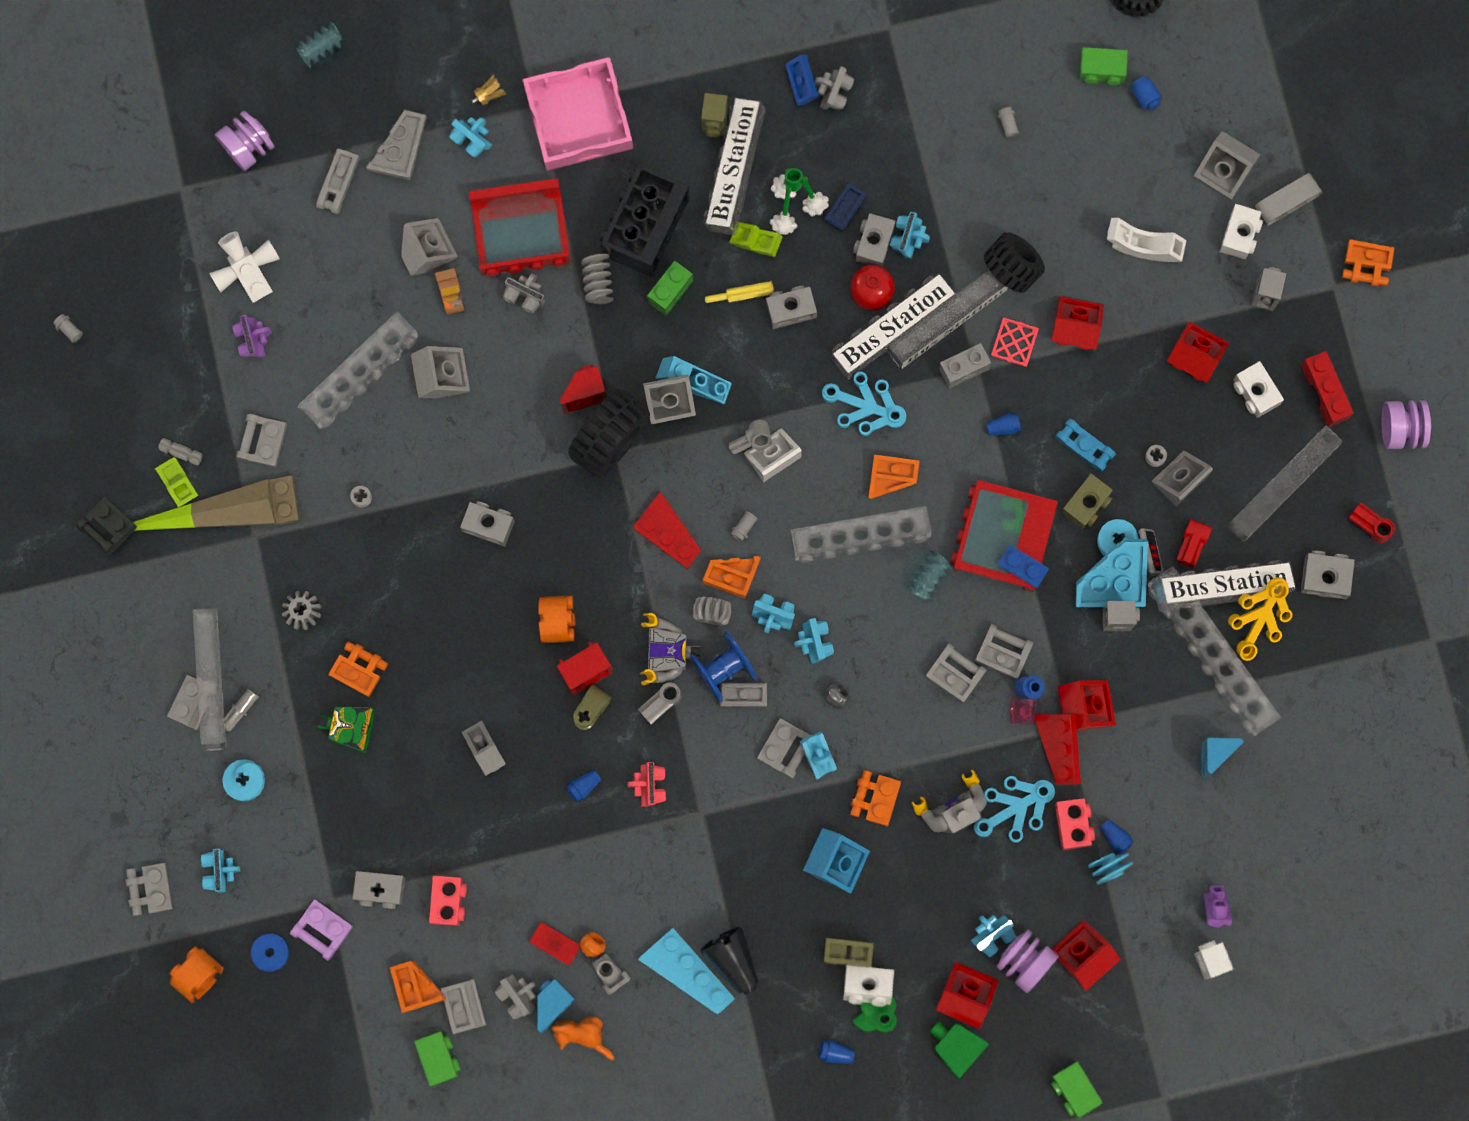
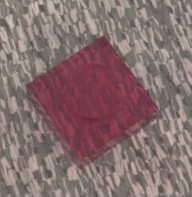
(1022, 712)

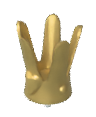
(487, 92)

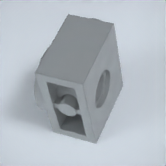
(1338, 567)

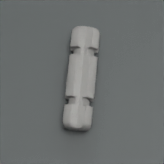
(180, 451)

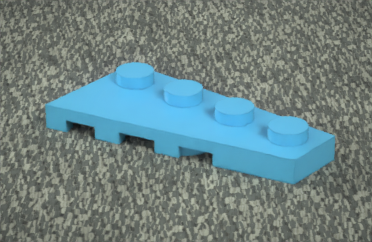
(682, 967)

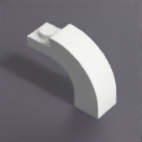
(1145, 244)

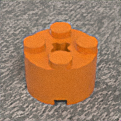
(556, 619)
(195, 974)

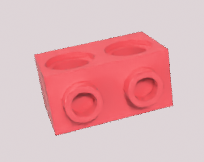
(1067, 824)
(440, 901)

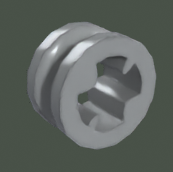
(1162, 452)
(365, 501)

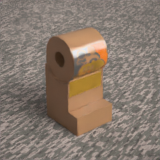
(450, 291)

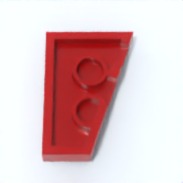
(1061, 745)

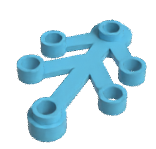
(867, 406)
(1017, 807)

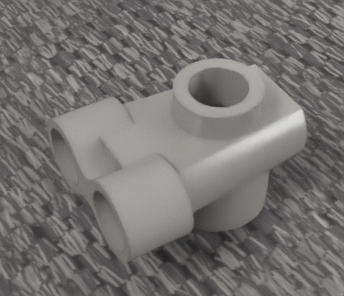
(613, 977)

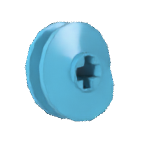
(1114, 528)
(234, 774)
(1110, 867)

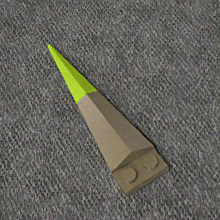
(256, 504)

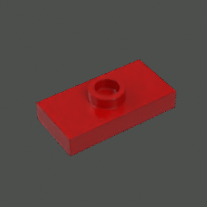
(555, 944)

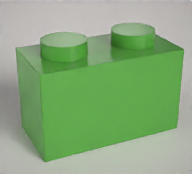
(1103, 65)
(670, 288)
(437, 1058)
(1076, 1090)

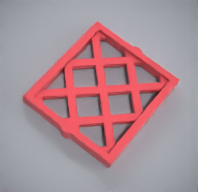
(1009, 358)

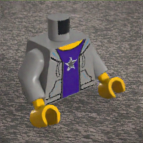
(666, 651)
(956, 812)

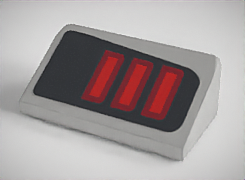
(1154, 563)

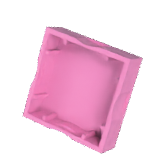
(578, 114)

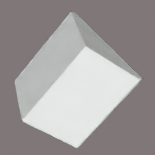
(776, 457)

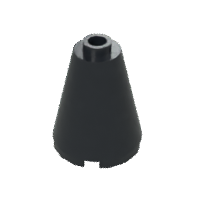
(732, 959)

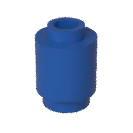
(1146, 93)
(1029, 687)

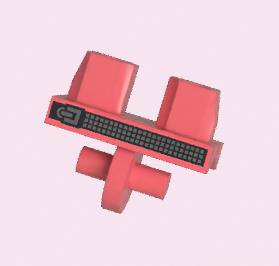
(645, 784)

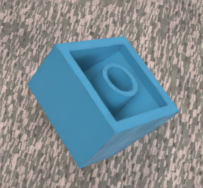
(836, 860)

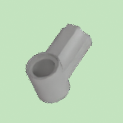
(658, 704)

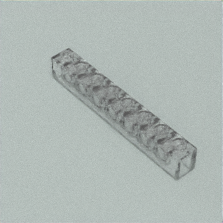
(1225, 657)

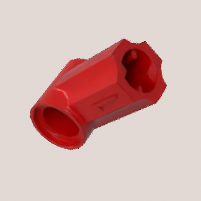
(1369, 521)
(1194, 539)

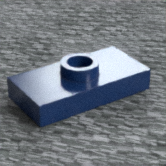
(845, 207)

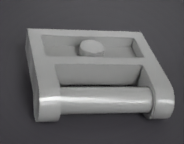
(269, 441)
(1000, 658)
(950, 678)
(779, 745)

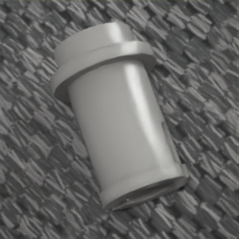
(1008, 121)
(67, 327)
(743, 527)

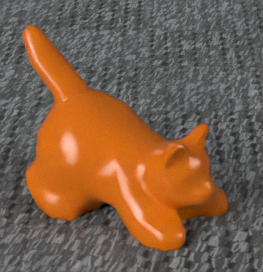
(586, 1033)

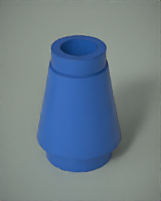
(1004, 425)
(583, 785)
(1116, 836)
(835, 1053)

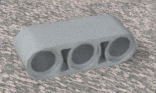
(1288, 199)

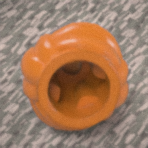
(592, 944)

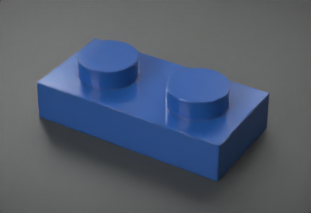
(801, 80)
(1023, 566)

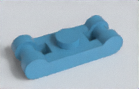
(1085, 445)

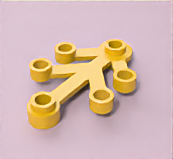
(1262, 614)

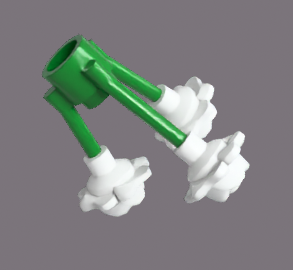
(786, 187)

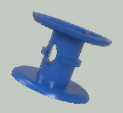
(723, 666)

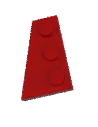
(666, 531)

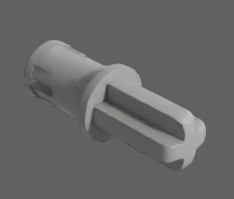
(239, 709)

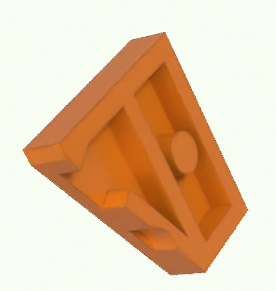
(892, 474)
(732, 575)
(414, 987)

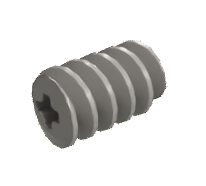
(595, 279)

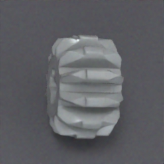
(712, 611)
(308, 614)

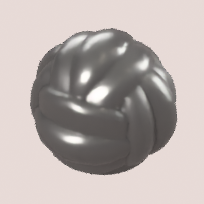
(836, 695)

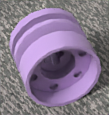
(244, 140)
(1402, 424)
(1027, 961)

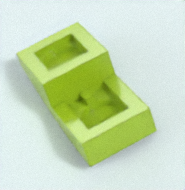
(756, 240)
(176, 481)

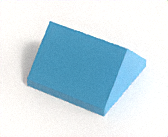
(1215, 752)

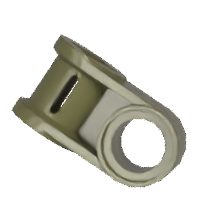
(594, 705)

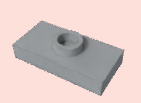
(744, 694)

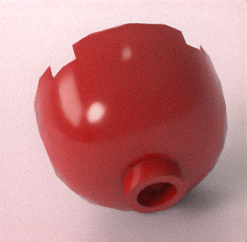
(872, 287)

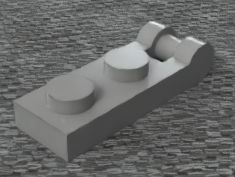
(338, 180)

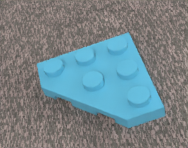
(1116, 576)

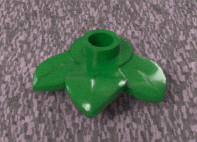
(871, 1017)

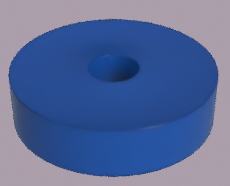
(280, 956)

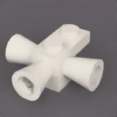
(244, 266)

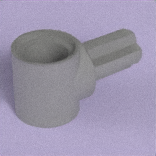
(756, 436)

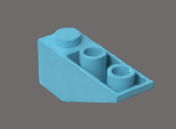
(701, 381)

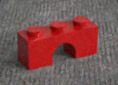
(1332, 397)

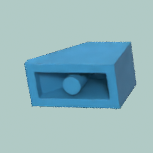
(552, 1003)

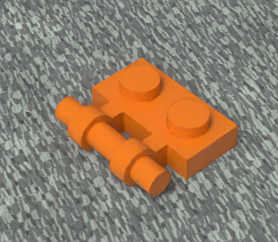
(1370, 256)
(354, 675)
(882, 800)

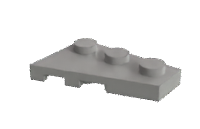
(401, 147)

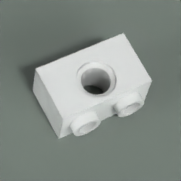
(1236, 244)
(1257, 376)
(1213, 959)
(879, 978)

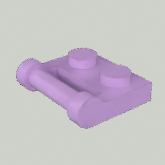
(326, 923)

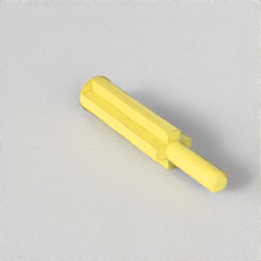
(743, 292)

